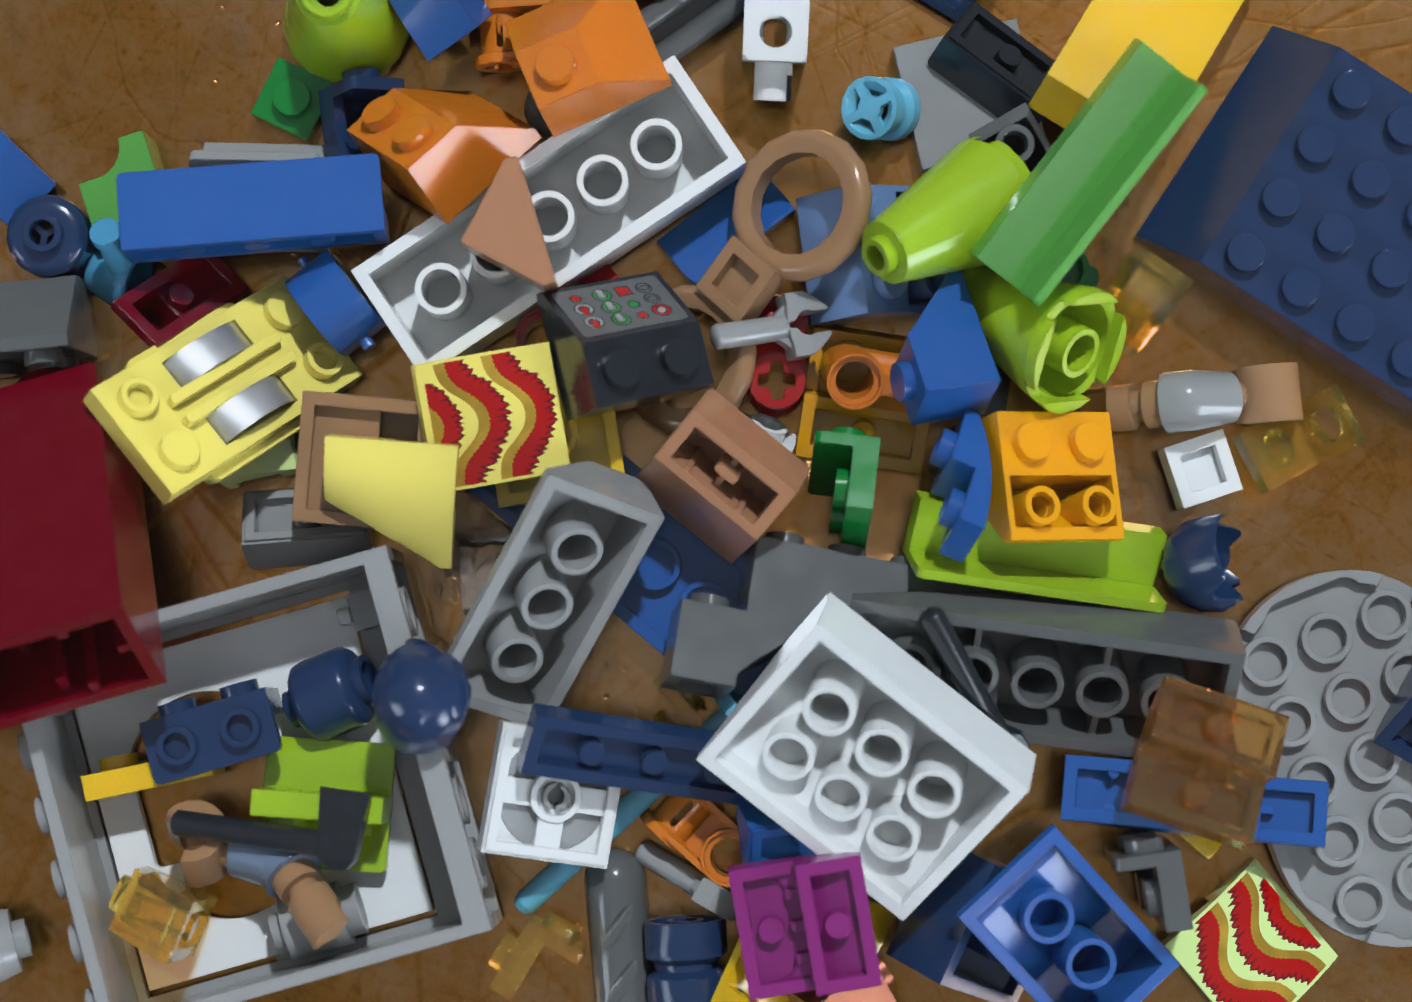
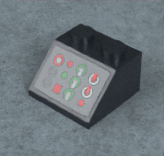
(622, 344)

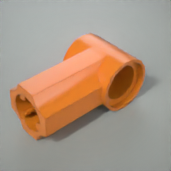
(874, 390)

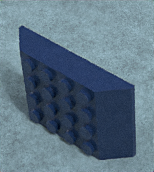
(1305, 208)

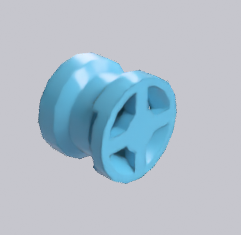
(865, 104)

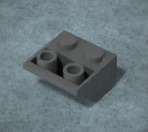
(45, 323)

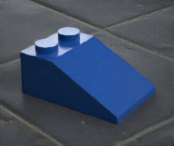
(1065, 929)

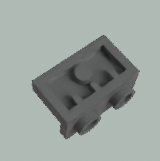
(1162, 884)

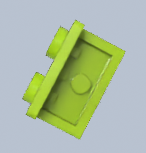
(306, 764)

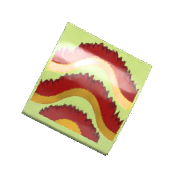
(1251, 942)

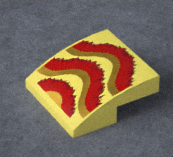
(497, 409)

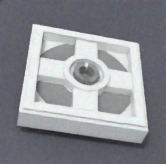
(543, 814)

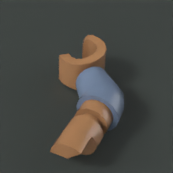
(282, 874)

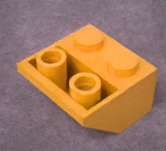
(1053, 477)

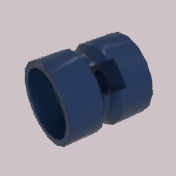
(685, 956)

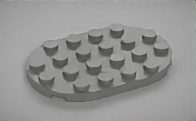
(1333, 662)

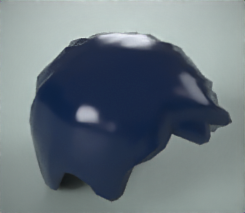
(1198, 562)
(420, 698)

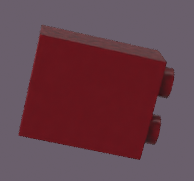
(71, 555)

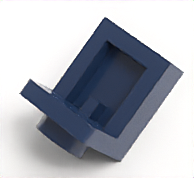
(344, 103)

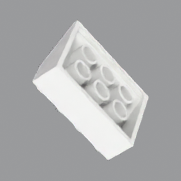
(869, 756)

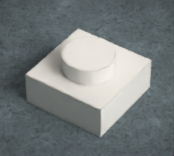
(1200, 469)

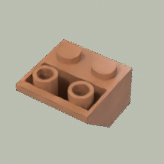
(723, 476)

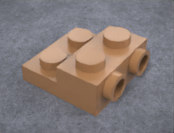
(342, 415)

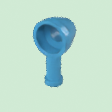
(109, 270)

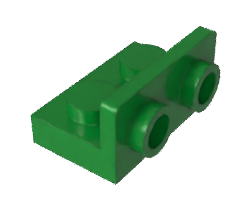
(846, 469)

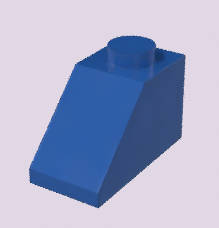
(945, 359)

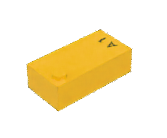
(1175, 29)

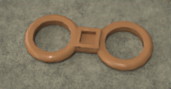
(751, 268)

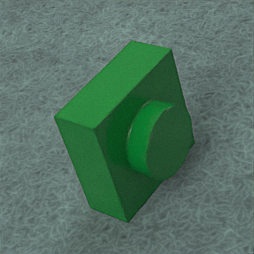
(291, 100)

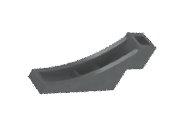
(777, 592)

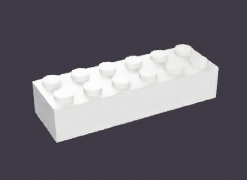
(595, 201)

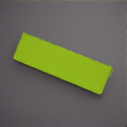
(1088, 572)

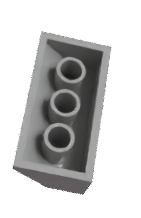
(554, 587)

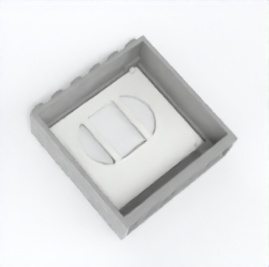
(433, 783)

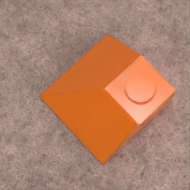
(586, 59)

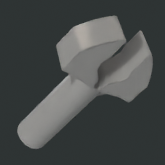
(776, 328)
(689, 879)

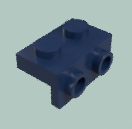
(212, 735)

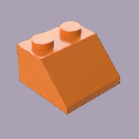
(440, 144)

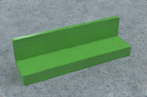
(1088, 171)

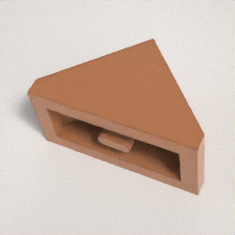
(508, 229)

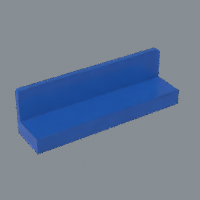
(251, 208)

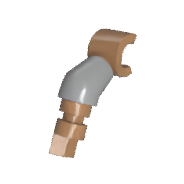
(1203, 399)

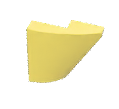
(397, 490)

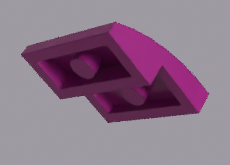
(805, 925)

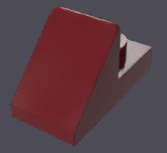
(178, 298)

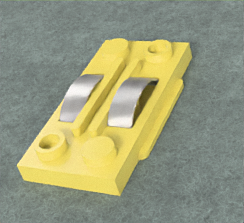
(219, 391)

